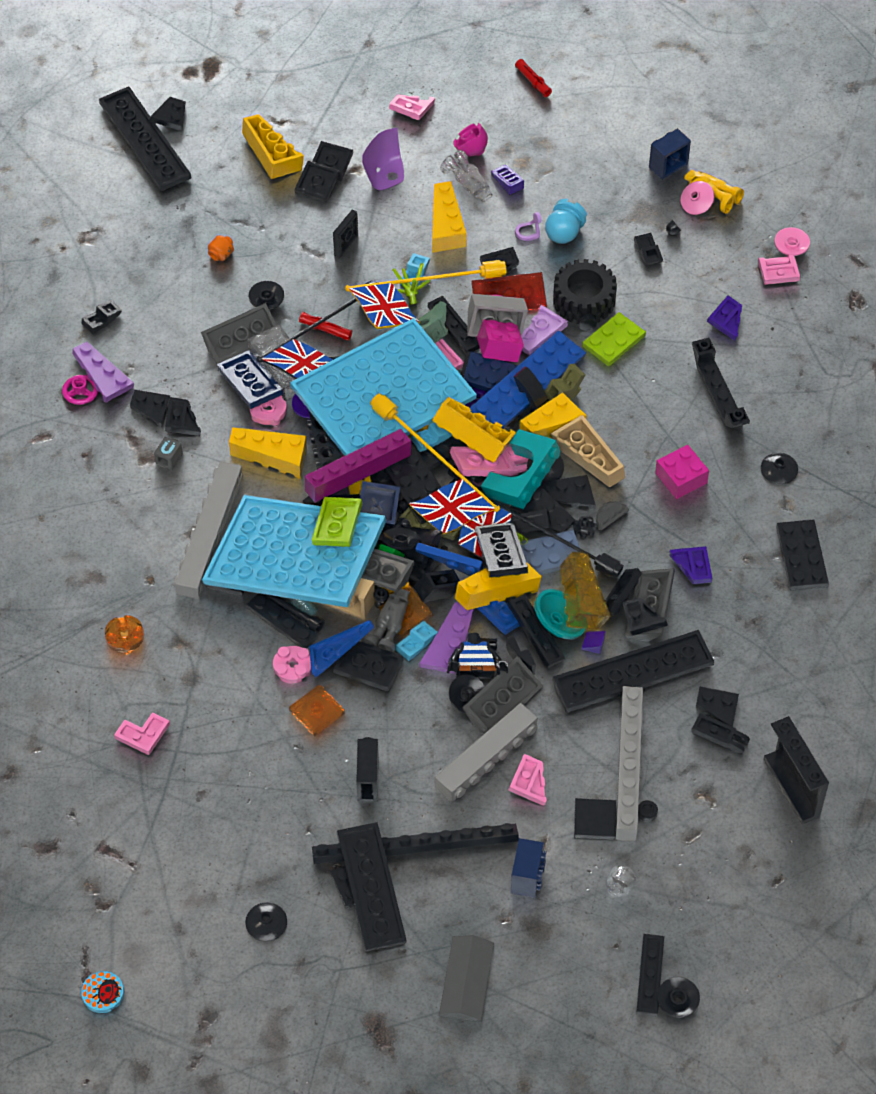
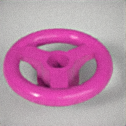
(79, 387)

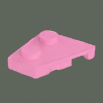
(411, 106)
(529, 780)

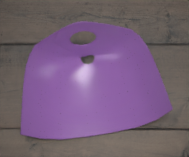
(385, 154)

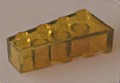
(582, 593)

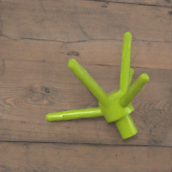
(411, 290)

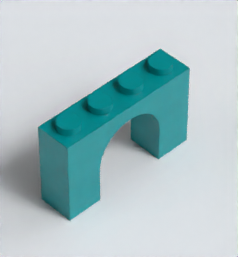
(519, 489)

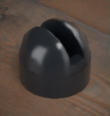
(672, 228)

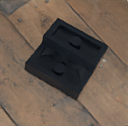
(427, 537)

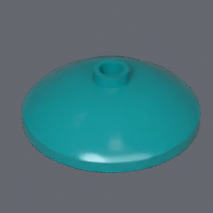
(551, 613)

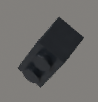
(437, 585)

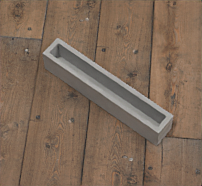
(486, 752)

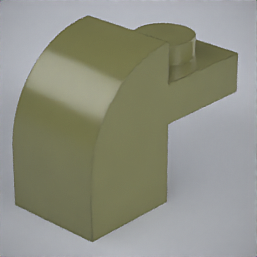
(568, 383)

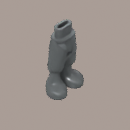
(390, 619)

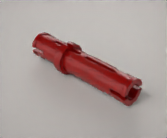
(537, 81)
(326, 326)

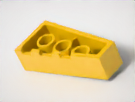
(270, 147)
(448, 225)
(473, 429)
(270, 449)
(480, 590)

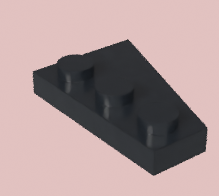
(572, 491)

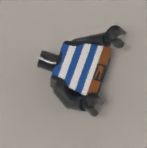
(476, 659)

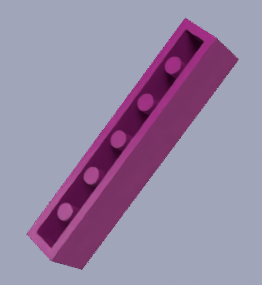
(357, 465)

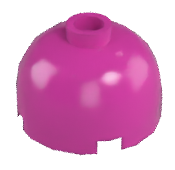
(472, 140)

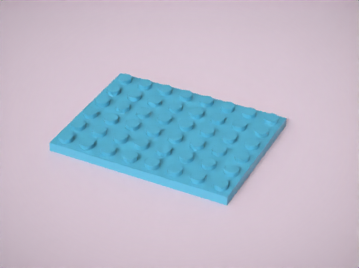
(395, 364)
(273, 553)

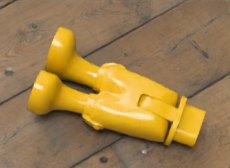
(724, 193)

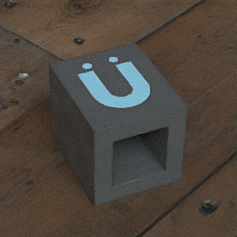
(168, 453)

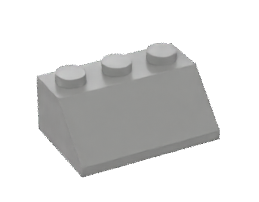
(495, 308)

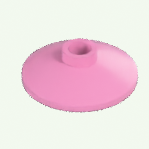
(703, 200)
(792, 241)

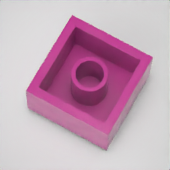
(500, 340)
(682, 471)

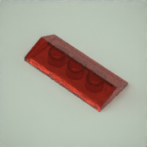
(518, 286)

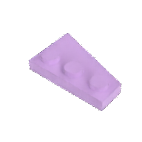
(543, 327)

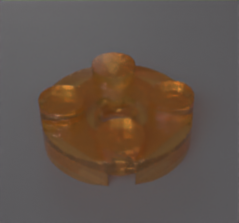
(128, 643)

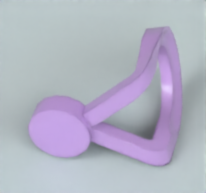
(537, 219)

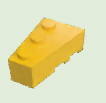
(551, 416)

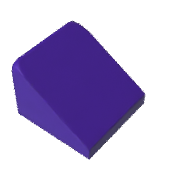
(594, 641)

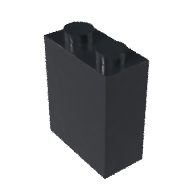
(367, 769)

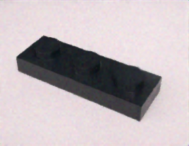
(622, 589)

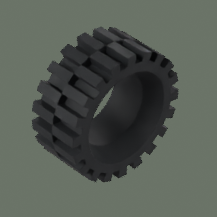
(576, 306)

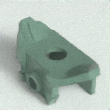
(434, 322)

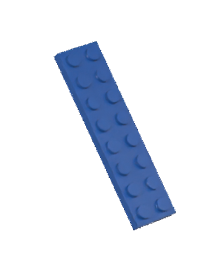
(548, 362)

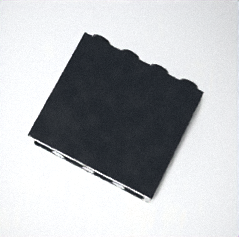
(797, 772)

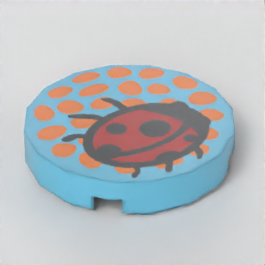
(102, 992)

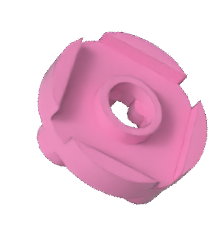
(272, 416)
(292, 654)

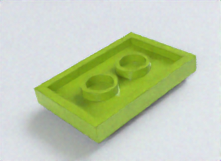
(614, 339)
(337, 521)

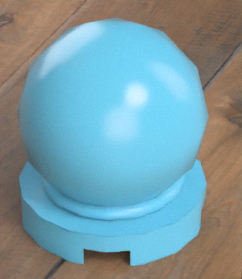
(565, 221)

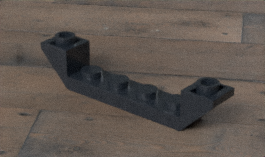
(716, 385)

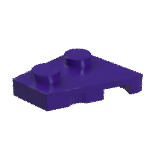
(727, 317)
(693, 563)

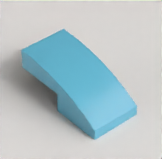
(413, 266)
(433, 436)
(417, 640)

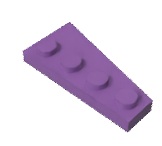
(102, 372)
(449, 637)

